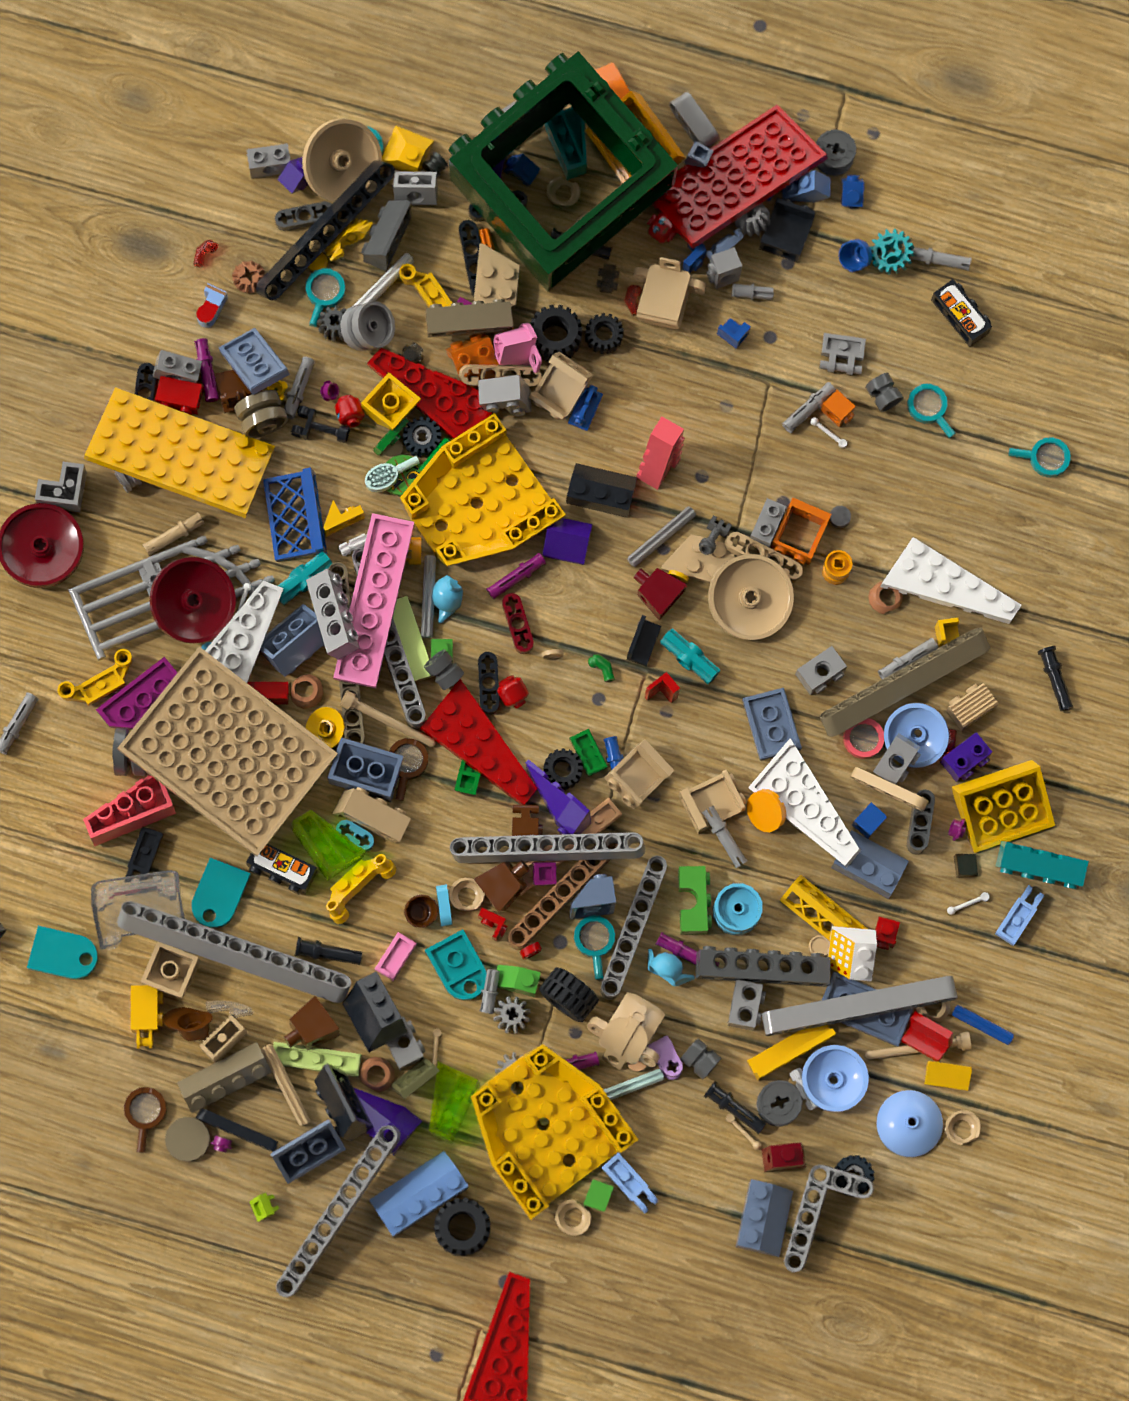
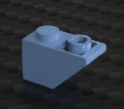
(808, 188)

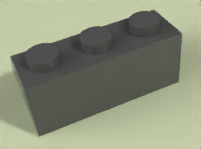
(387, 234)

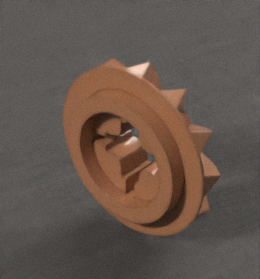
(244, 284)

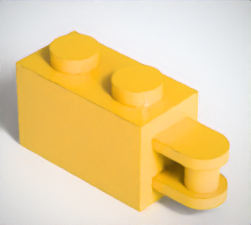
(145, 1013)

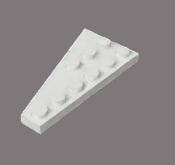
(941, 581)
(243, 636)
(806, 803)

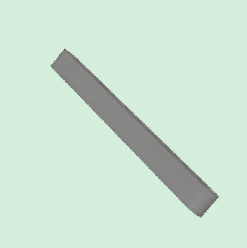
(233, 951)

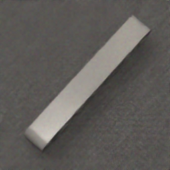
(633, 917)

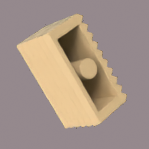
(971, 706)
(223, 1039)

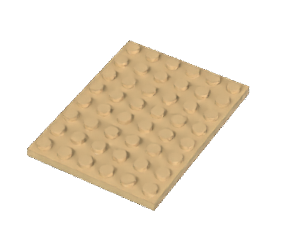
(227, 751)

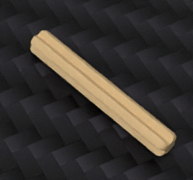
(285, 1085)

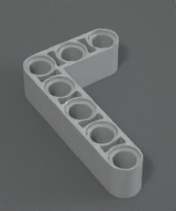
(816, 1208)

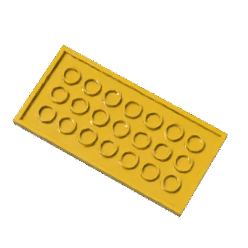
(179, 452)

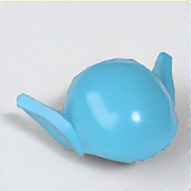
(447, 597)
(668, 967)

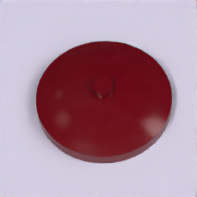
(40, 545)
(192, 600)

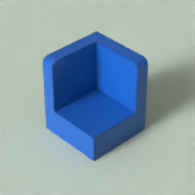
(733, 332)
(869, 820)

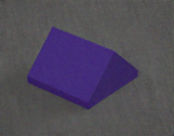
(567, 541)

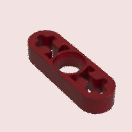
(516, 639)

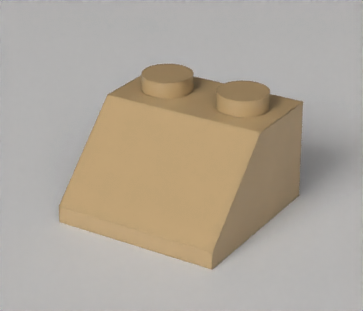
(170, 970)

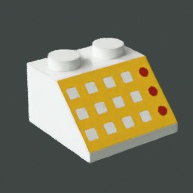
(853, 952)

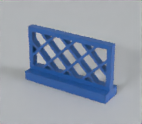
(312, 509)

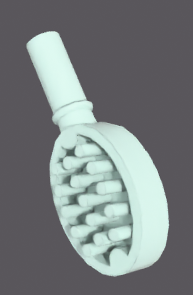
(386, 475)

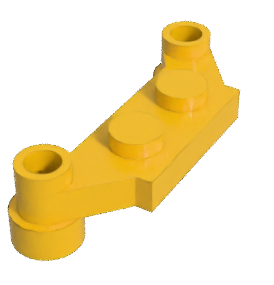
(425, 285)
(100, 684)
(354, 881)

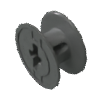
(844, 146)
(781, 1090)

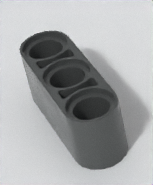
(919, 832)

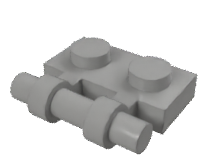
(842, 347)

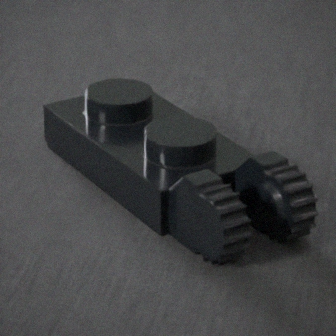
(144, 851)

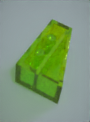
(326, 845)
(450, 1101)

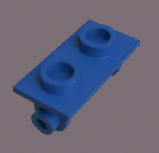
(586, 408)

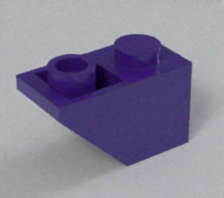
(293, 176)

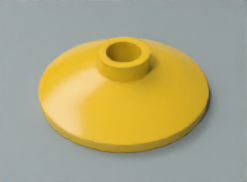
(321, 720)

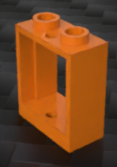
(810, 513)

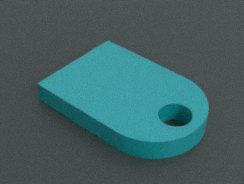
(219, 892)
(60, 954)
(457, 965)

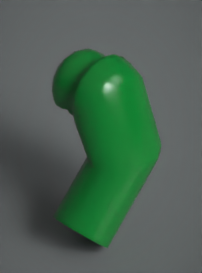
(603, 664)

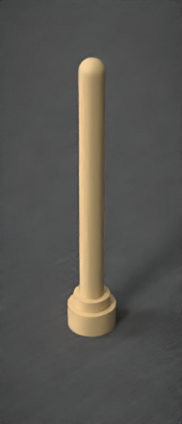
(350, 701)
(961, 1042)

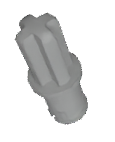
(752, 291)
(490, 991)

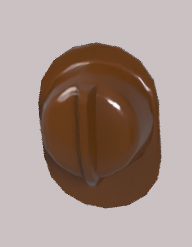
(189, 1022)

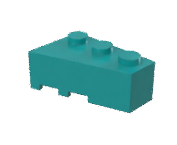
(569, 142)

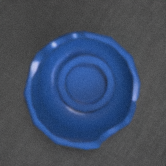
(855, 255)

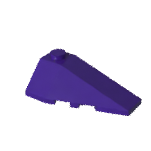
(566, 810)
(384, 1113)

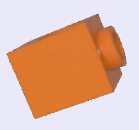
(838, 408)

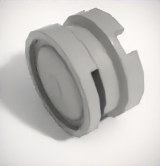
(127, 481)

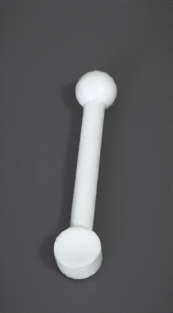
(841, 442)
(247, 587)
(983, 897)

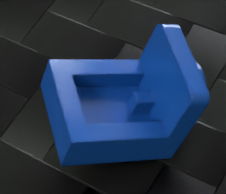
(522, 168)
(852, 191)
(695, 259)

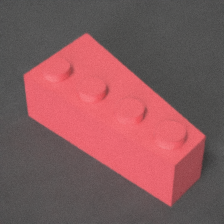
(661, 453)
(130, 811)

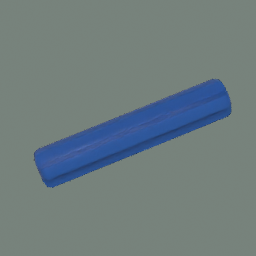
(982, 1024)

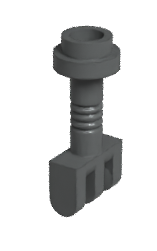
(707, 545)

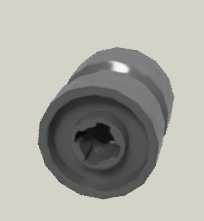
(884, 392)
(444, 670)
(700, 1058)

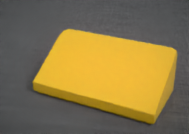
(947, 1075)

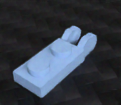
(1018, 917)
(628, 1181)

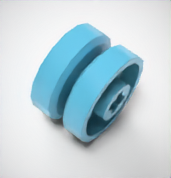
(732, 921)

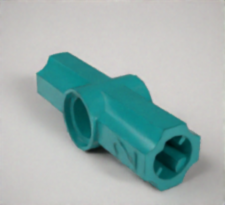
(297, 578)
(690, 656)

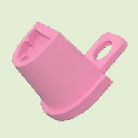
(518, 347)

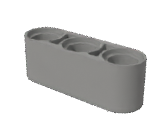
(694, 120)

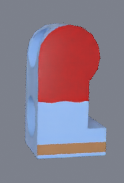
(212, 306)

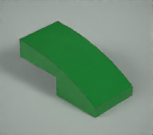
(467, 779)

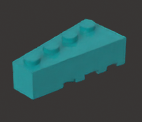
(1041, 863)

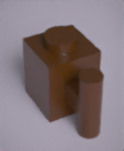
(525, 825)

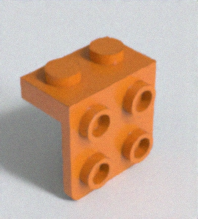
(476, 351)

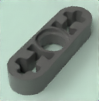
(297, 210)

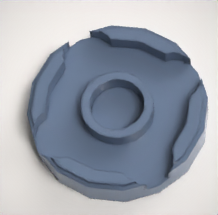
(725, 243)

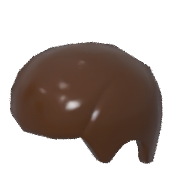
(421, 911)

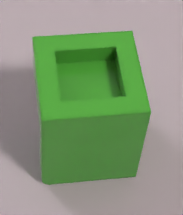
(598, 1195)

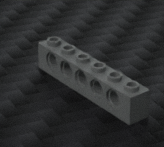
(708, 970)

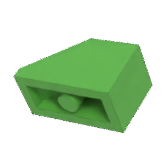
(518, 980)

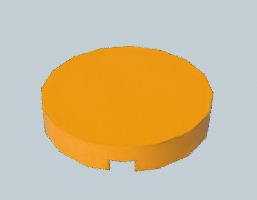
(766, 810)

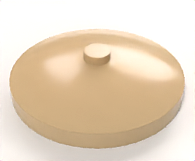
(337, 156)
(750, 597)

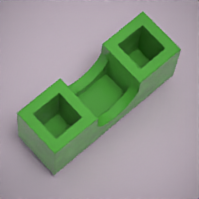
(694, 880)

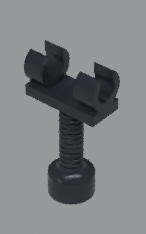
(341, 433)

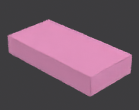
(395, 956)

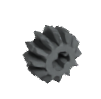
(326, 320)

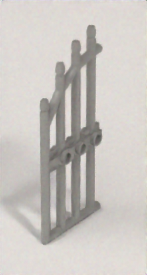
(148, 570)

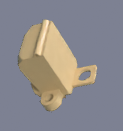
(665, 293)
(629, 1032)

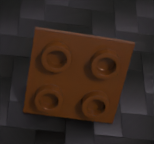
(230, 389)

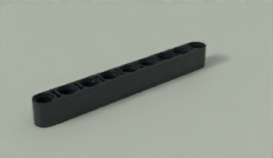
(315, 232)

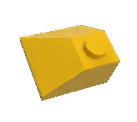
(407, 150)
(389, 402)

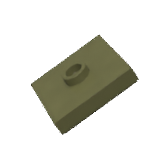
(414, 1078)

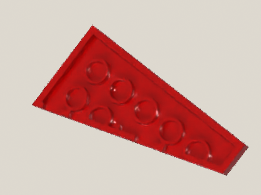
(443, 398)
(470, 735)
(503, 1359)

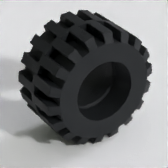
(561, 318)
(569, 994)
(455, 1246)

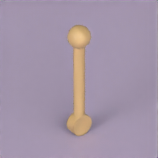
(436, 1033)
(731, 1119)

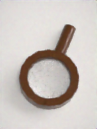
(413, 764)
(144, 1110)

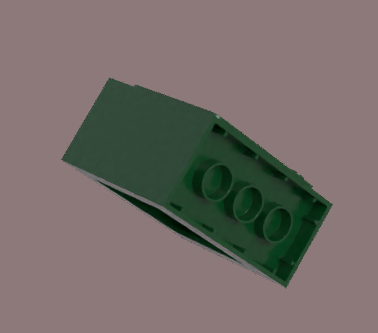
(575, 84)

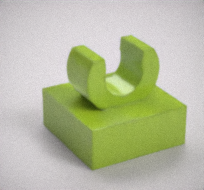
(262, 1207)

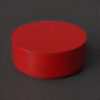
(530, 950)

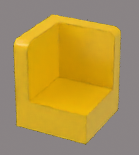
(946, 630)

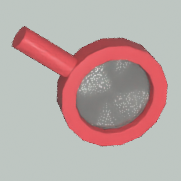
(864, 739)

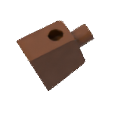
(503, 883)
(311, 1026)

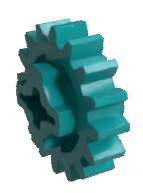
(895, 243)

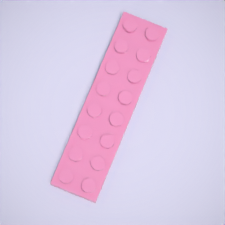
(375, 598)

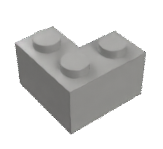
(505, 392)
(67, 492)

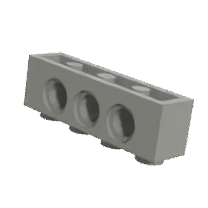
(333, 614)

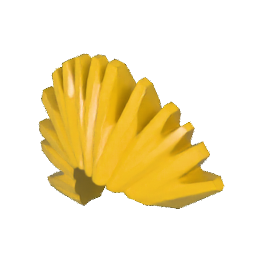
(348, 236)

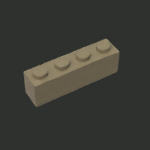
(468, 319)
(224, 1077)

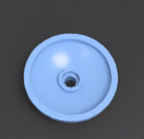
(930, 722)
(850, 1075)
(894, 1126)

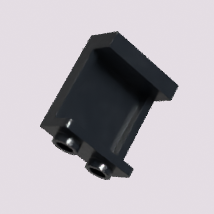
(787, 230)

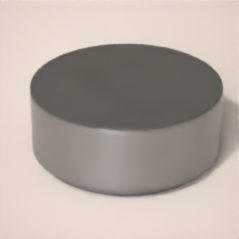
(840, 516)

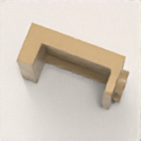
(561, 386)
(638, 774)
(716, 791)

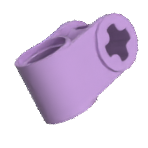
(667, 1056)

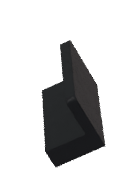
(643, 642)

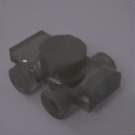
(608, 275)
(413, 352)

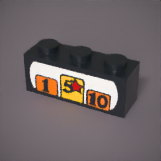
(961, 312)
(283, 869)

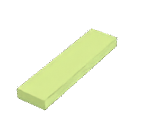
(411, 639)
(316, 1058)

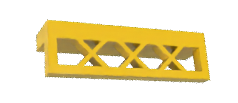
(822, 904)
(789, 1050)

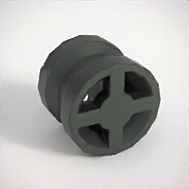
(435, 164)

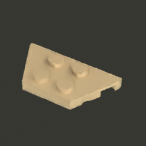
(496, 277)
(695, 564)

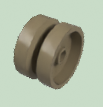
(261, 413)

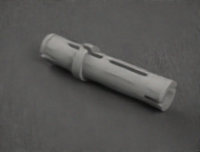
(950, 260)
(306, 366)
(816, 401)
(913, 655)
(16, 723)
(724, 836)

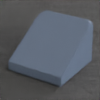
(698, 155)

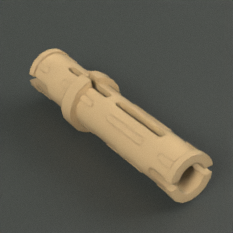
(174, 533)

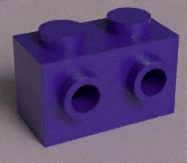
(966, 757)

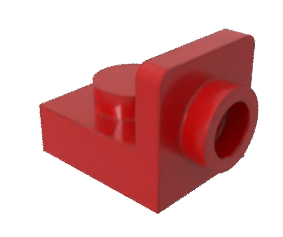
(491, 919)
(886, 932)

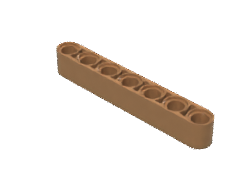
(557, 900)

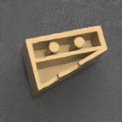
(372, 814)

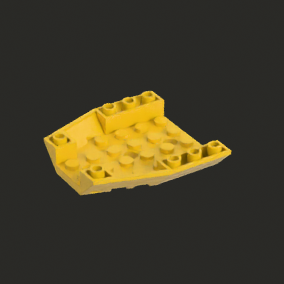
(471, 469)
(579, 1124)

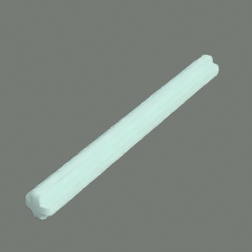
(627, 1087)

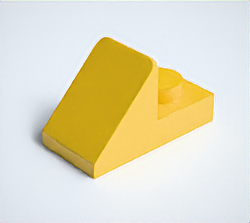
(337, 521)

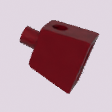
(659, 591)
(783, 1157)

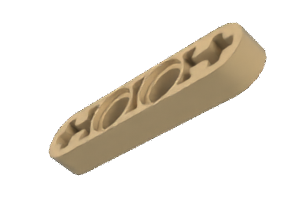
(500, 371)
(764, 551)
(889, 789)

